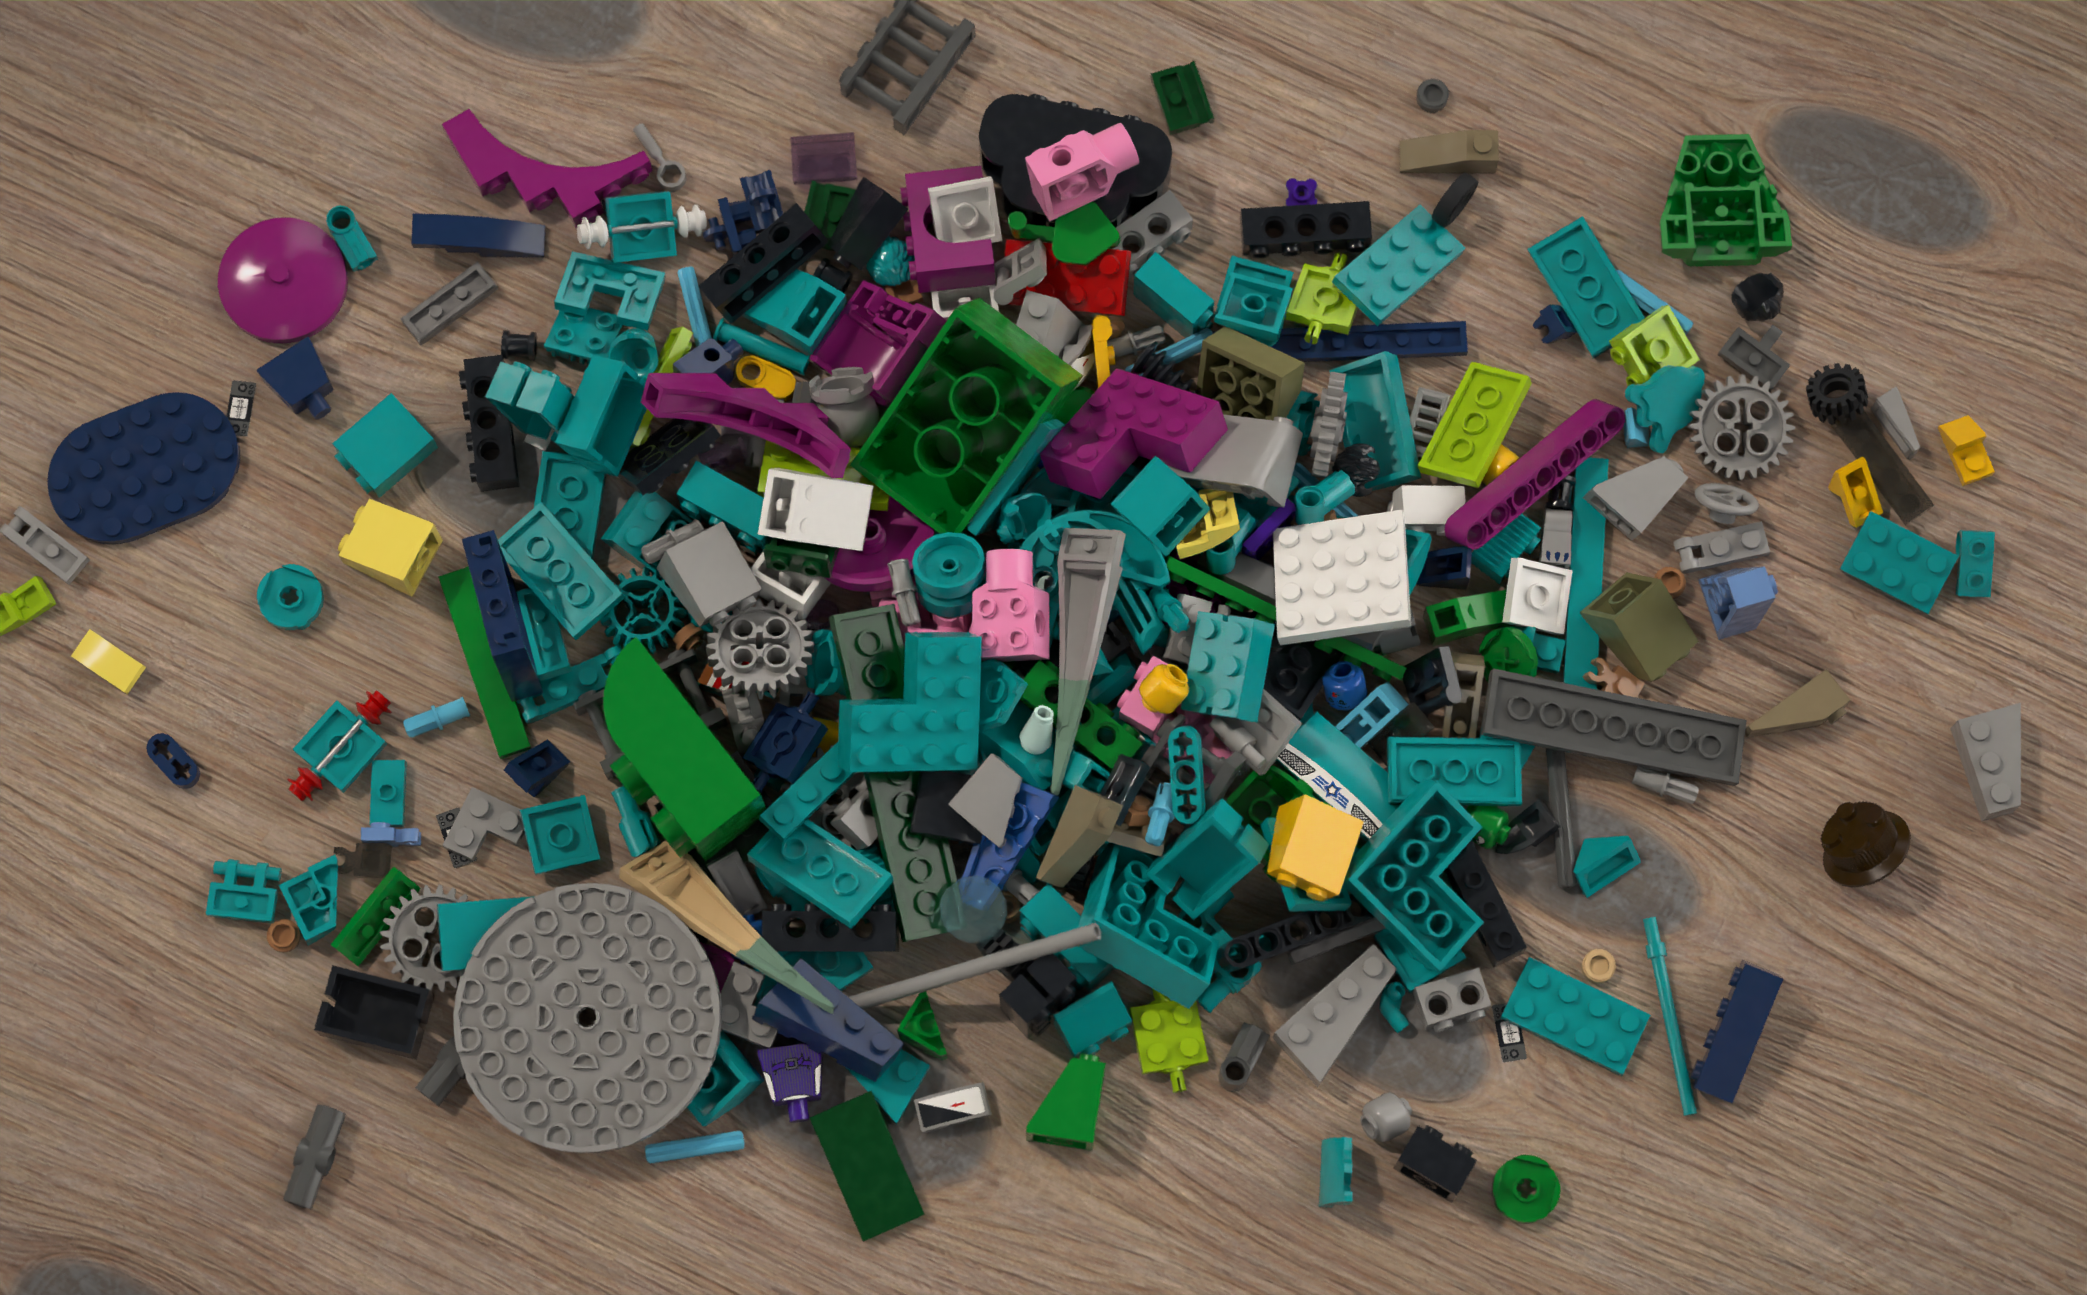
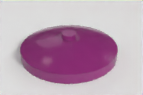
(282, 280)
(888, 537)

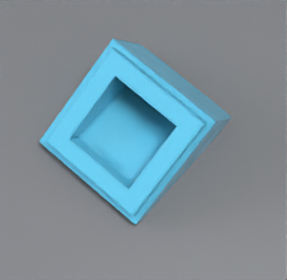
(1633, 433)

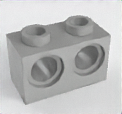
(1449, 991)

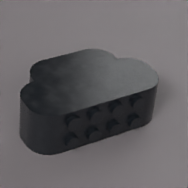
(1022, 124)

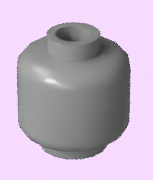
(1386, 1117)

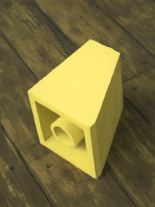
(390, 546)

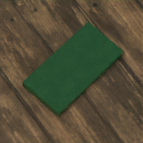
(867, 1166)

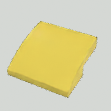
(1215, 527)

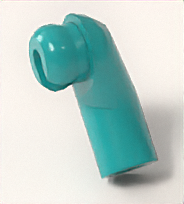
(1390, 1006)

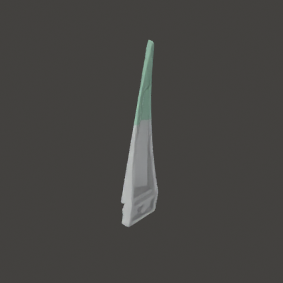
(1087, 589)

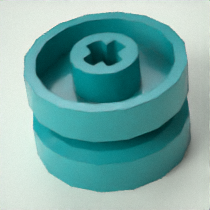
(948, 572)

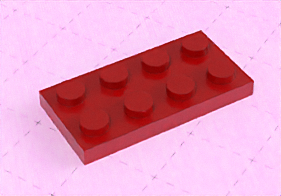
(1083, 288)

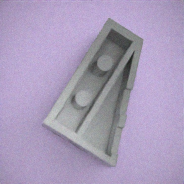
(1992, 759)

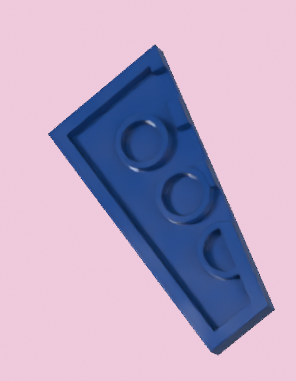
(997, 863)

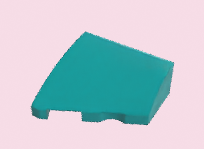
(314, 899)
(1335, 1172)

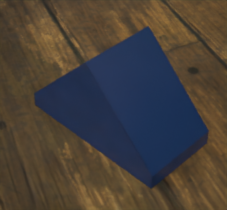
(1447, 568)

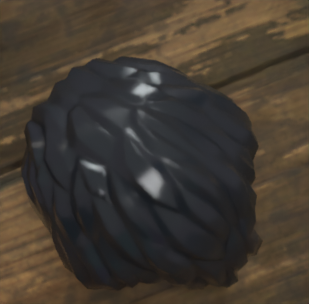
(1758, 297)
(1359, 467)

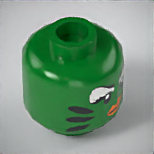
(1493, 824)

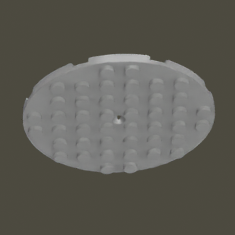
(650, 1033)

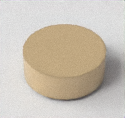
(1598, 966)

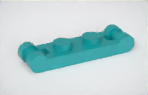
(566, 688)

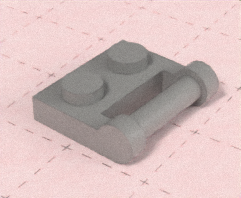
(1020, 270)

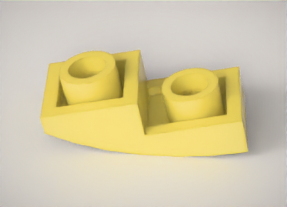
(108, 661)

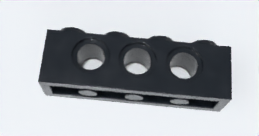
(1320, 217)
(763, 263)
(502, 471)
(1476, 888)
(778, 935)

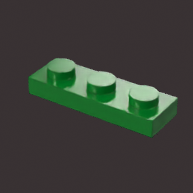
(365, 926)

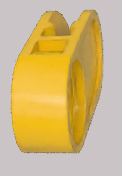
(773, 378)

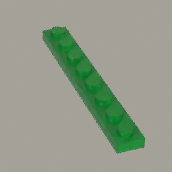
(1266, 612)

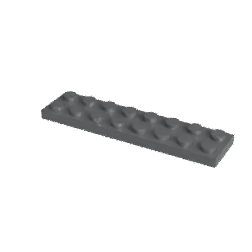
(1613, 727)

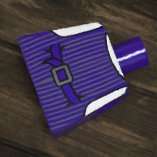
(793, 1077)

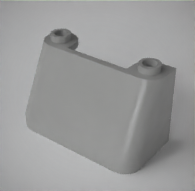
(1250, 459)

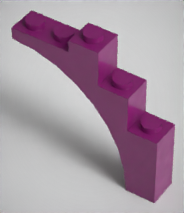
(539, 183)
(750, 410)

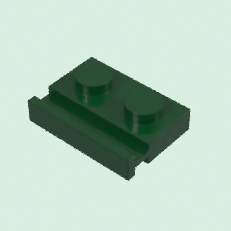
(1182, 98)
(826, 206)

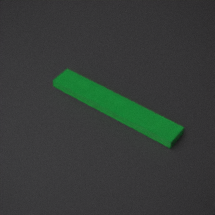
(500, 712)

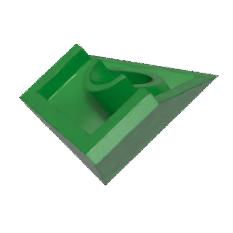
(921, 1029)

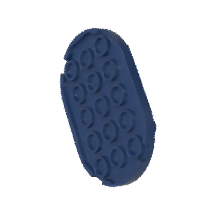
(143, 468)

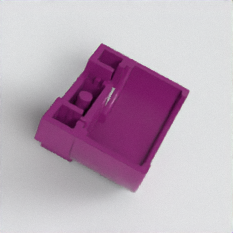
(890, 357)

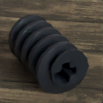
(1155, 369)

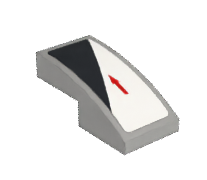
(1081, 355)
(952, 1107)

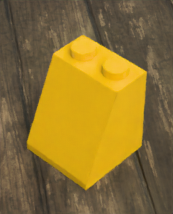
(1312, 847)

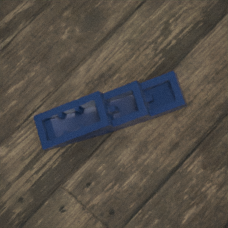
(478, 235)

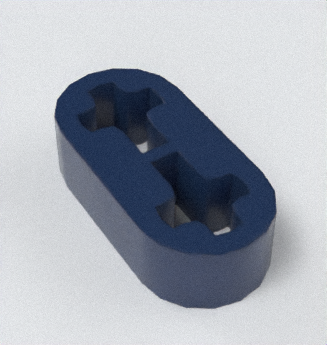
(167, 766)

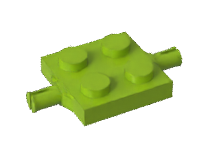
(1320, 302)
(1168, 1038)

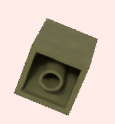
(1641, 625)

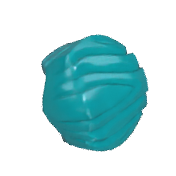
(637, 350)

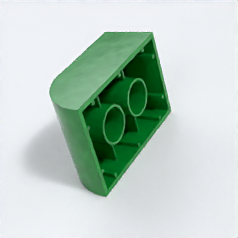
(964, 416)
(674, 758)

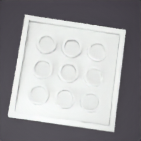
(1341, 577)

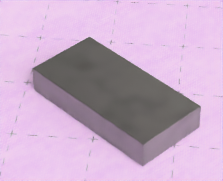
(737, 883)

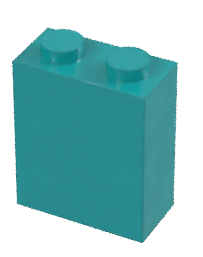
(1173, 296)
(384, 446)

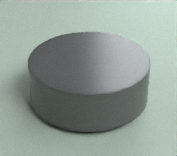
(1432, 95)

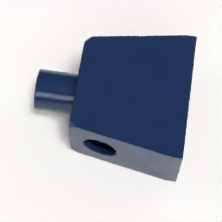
(711, 358)
(299, 379)

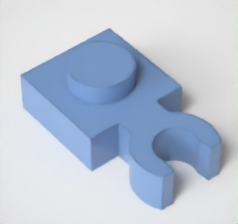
(382, 833)

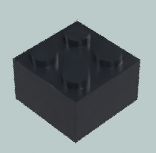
(1436, 1163)

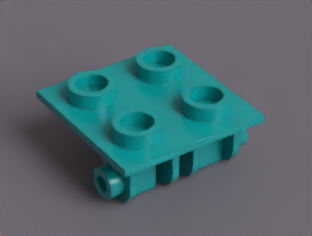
(582, 335)

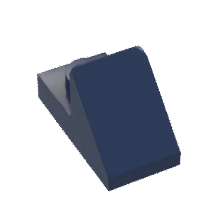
(537, 767)

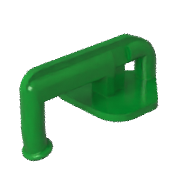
(1076, 236)

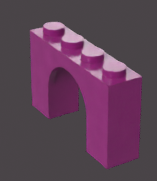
(941, 263)

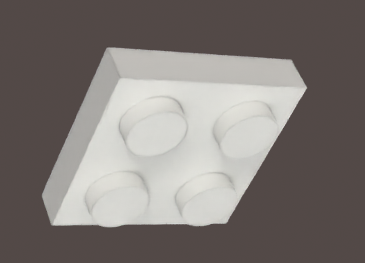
(965, 211)
(1537, 596)

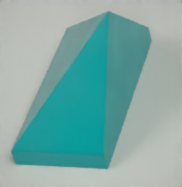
(1603, 861)

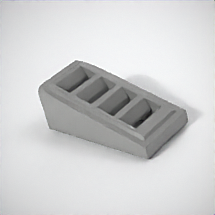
(1430, 397)
(1895, 419)

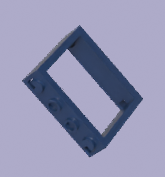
(502, 615)

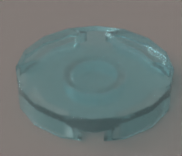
(973, 909)

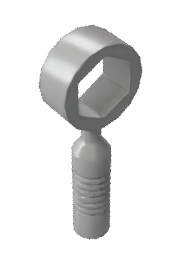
(656, 153)

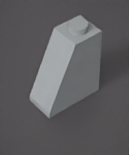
(1637, 495)

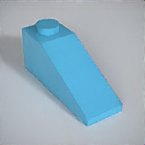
(1372, 715)

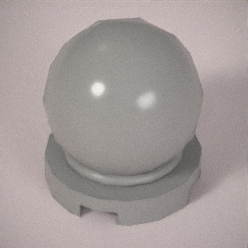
(847, 403)

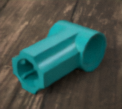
(351, 239)
(1316, 501)
(1222, 557)

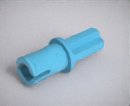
(436, 717)
(1160, 814)

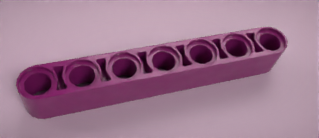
(1534, 474)

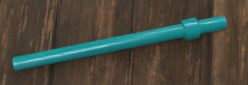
(1656, 952)

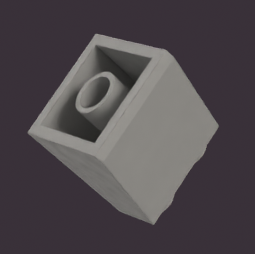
(1049, 322)
(710, 575)

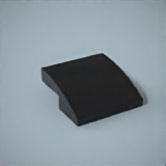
(934, 815)

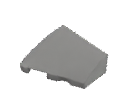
(989, 798)

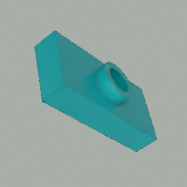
(388, 792)

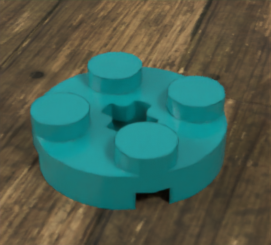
(299, 613)

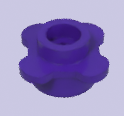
(1294, 187)

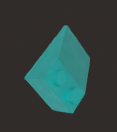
(1006, 744)

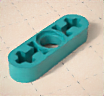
(1197, 764)

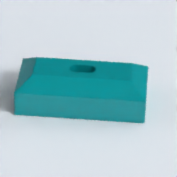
(1108, 686)

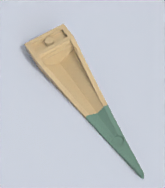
(697, 902)

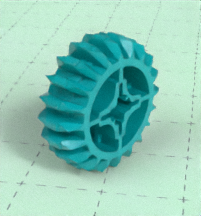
(649, 600)

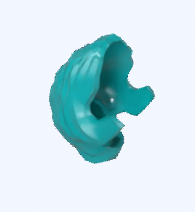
(890, 263)
(1022, 516)

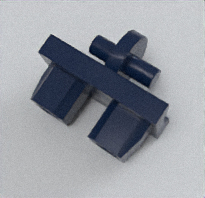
(762, 200)
(731, 214)

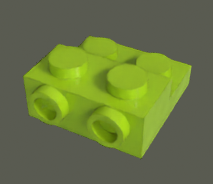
(1652, 345)

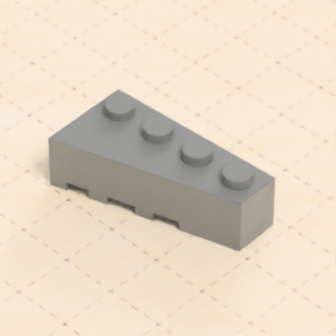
(1331, 1018)

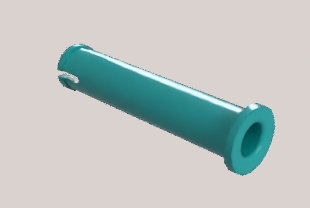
(762, 347)

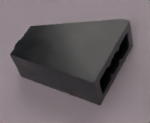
(865, 224)

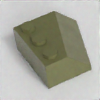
(1248, 376)

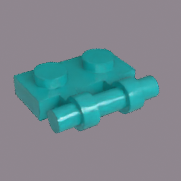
(240, 901)

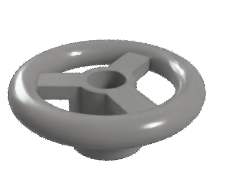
(1723, 501)

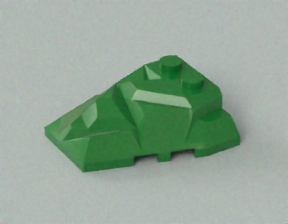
(1722, 205)

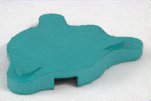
(1666, 402)

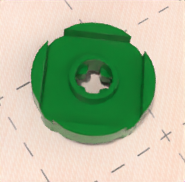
(1541, 1178)

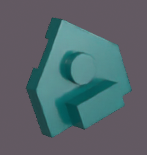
(998, 693)

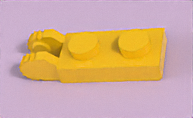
(1103, 354)

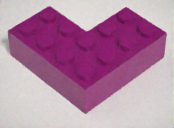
(1130, 420)

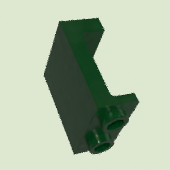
(800, 557)

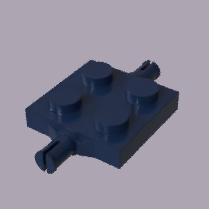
(785, 742)

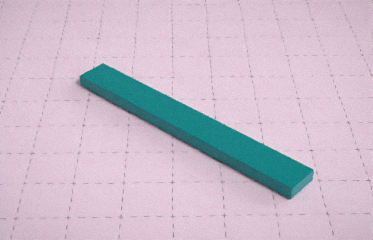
(1587, 573)

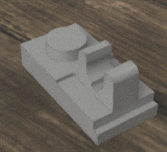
(744, 717)

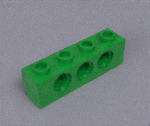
(1099, 717)

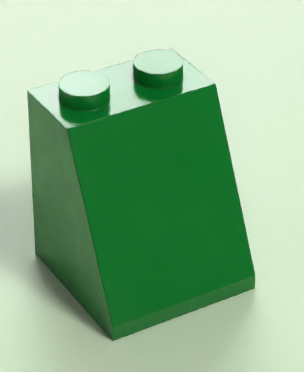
(1071, 1107)

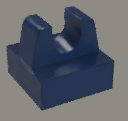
(1557, 322)

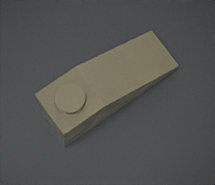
(1451, 153)
(1806, 708)
(1462, 718)
(1080, 833)

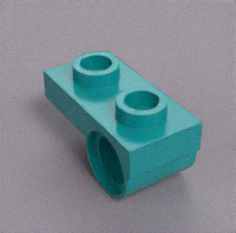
(1974, 562)

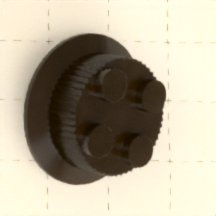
(1863, 844)

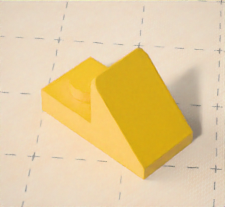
(1965, 447)
(1856, 491)

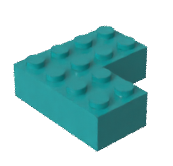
(933, 722)
(1400, 874)
(1141, 934)

